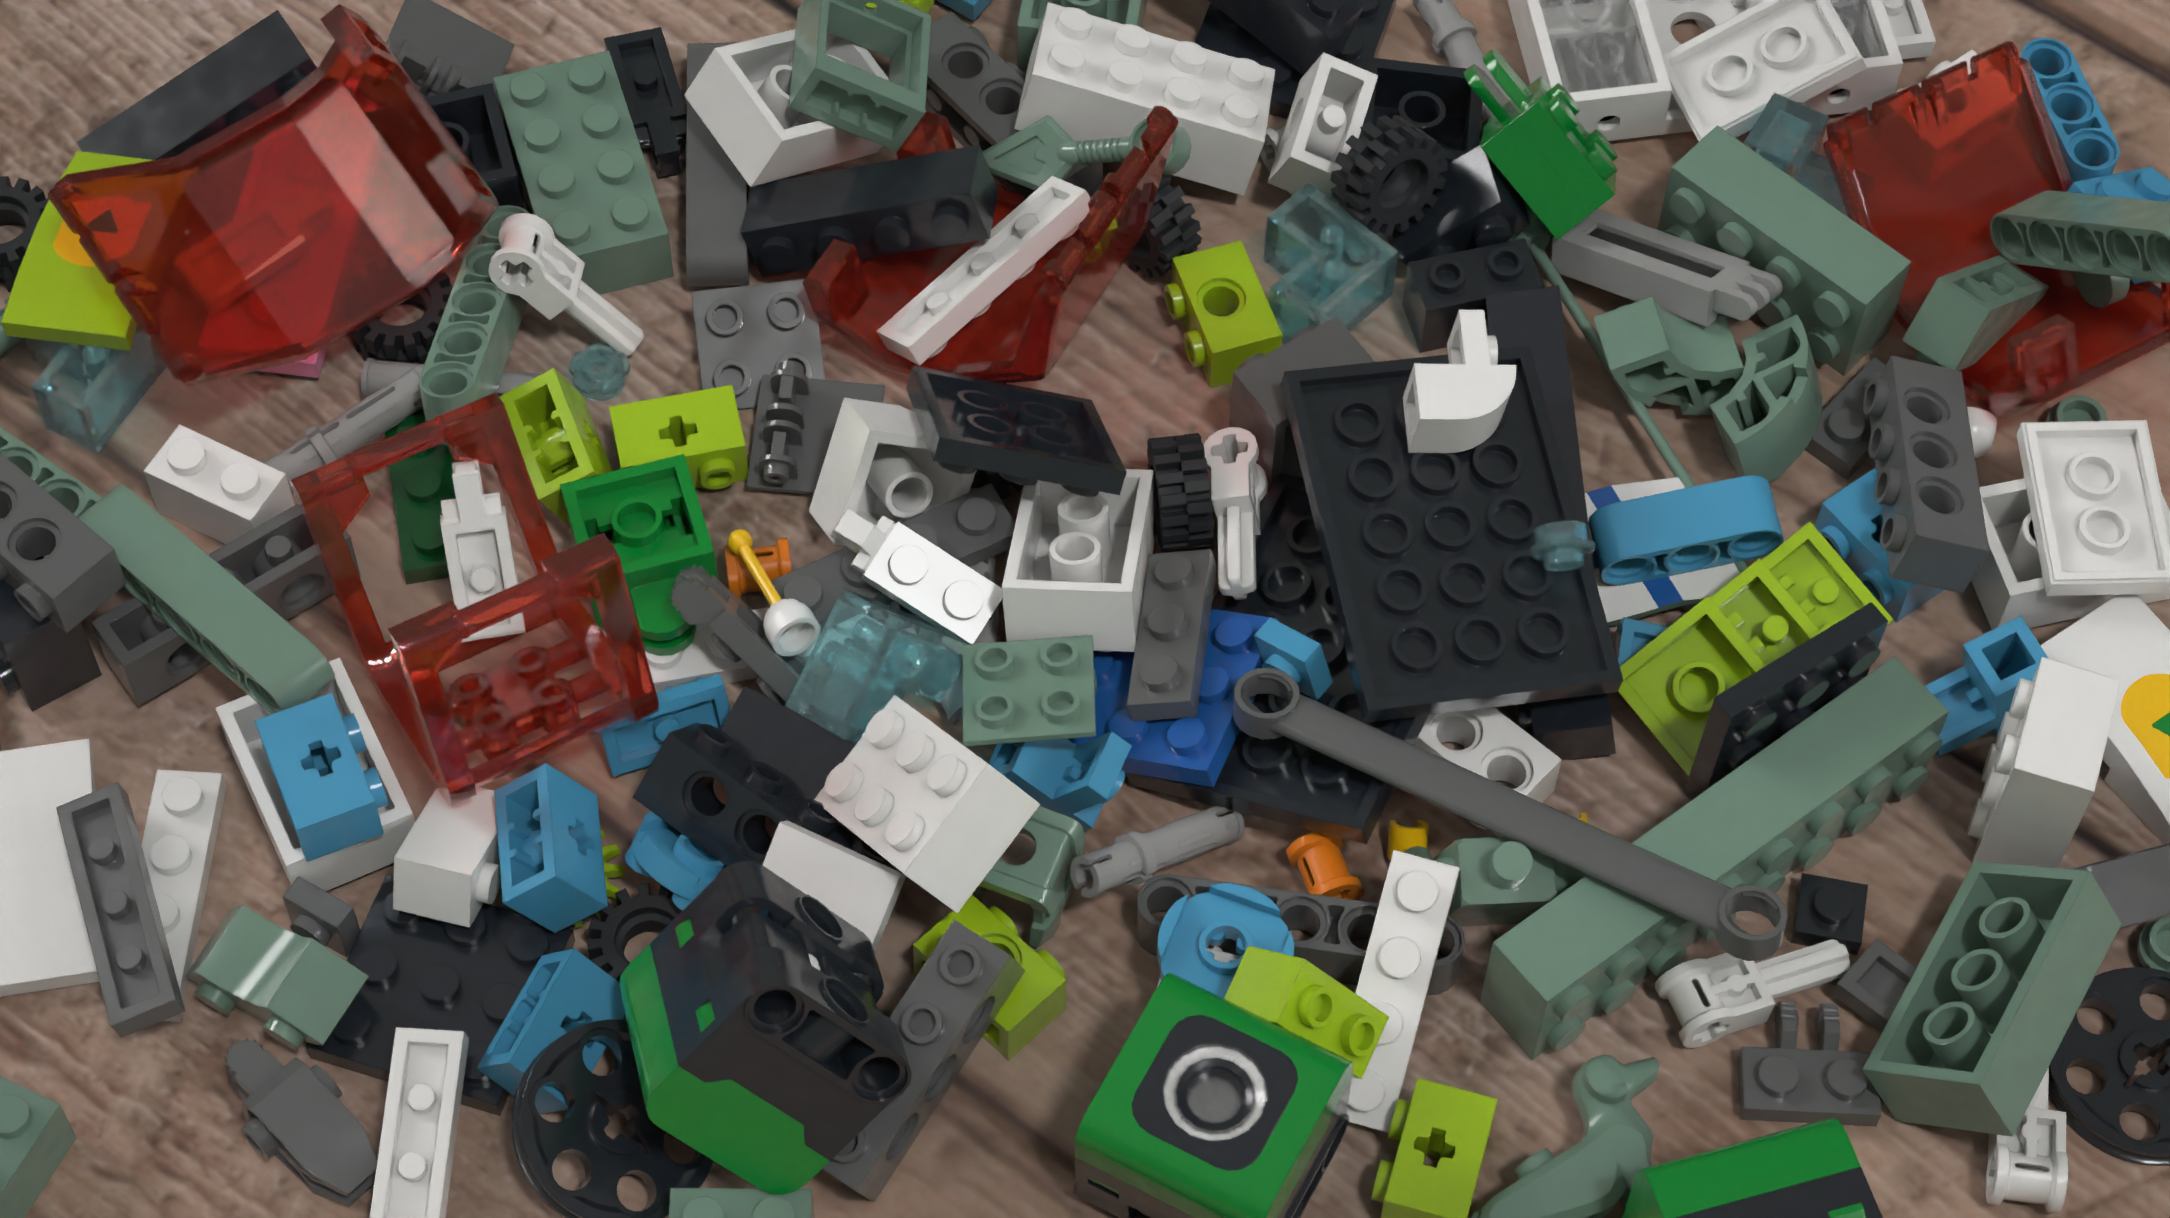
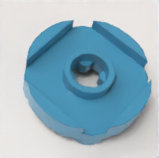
(671, 859)
(1208, 919)

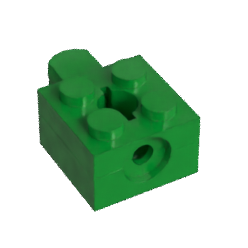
(1543, 146)
(656, 531)

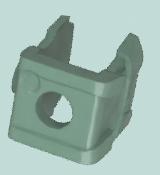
(1044, 878)

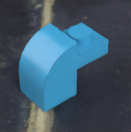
(1986, 683)
(1065, 775)

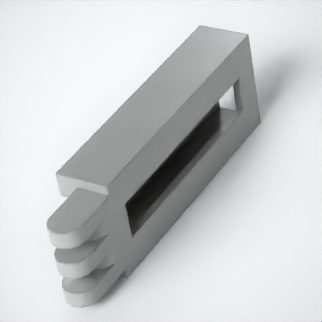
(1674, 271)

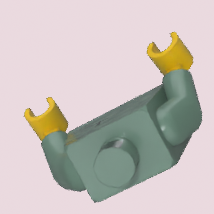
(1497, 876)

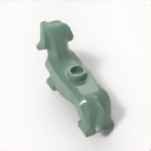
(1602, 1165)

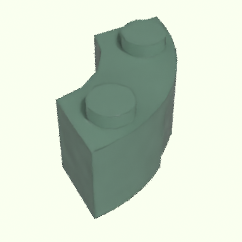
(1669, 357)
(1773, 404)
(275, 977)

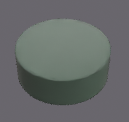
(2101, 289)

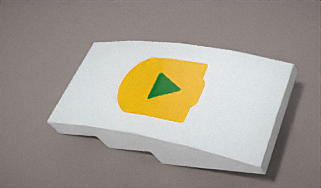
(2133, 646)

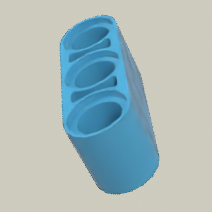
(2074, 113)
(1685, 530)

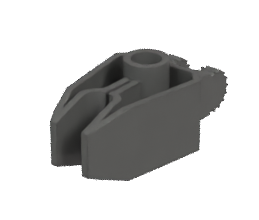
(300, 1121)

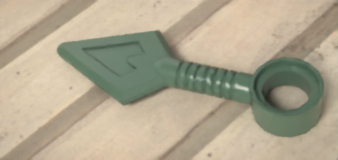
(1049, 151)

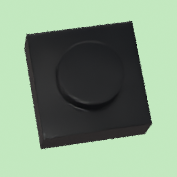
(1829, 911)

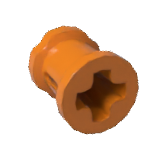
(773, 558)
(1323, 866)

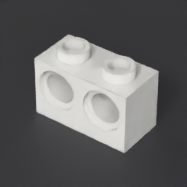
(1493, 750)

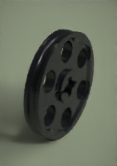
(2114, 1060)
(583, 1133)

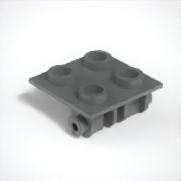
(445, 49)
(751, 331)
(796, 427)

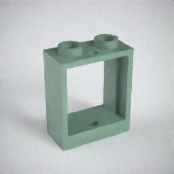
(853, 97)

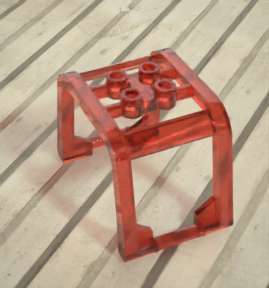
(521, 691)

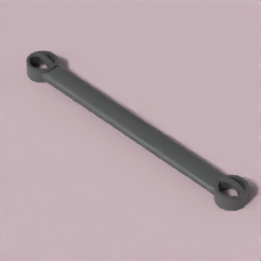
(1511, 814)

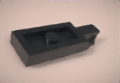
(651, 94)

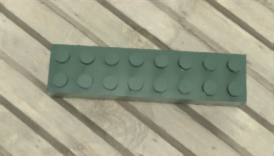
(1744, 830)

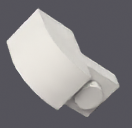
(1461, 401)

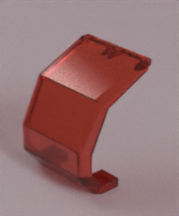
(1930, 183)
(286, 218)
(1032, 317)

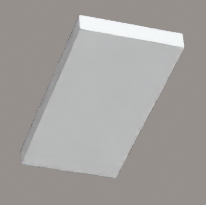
(40, 910)

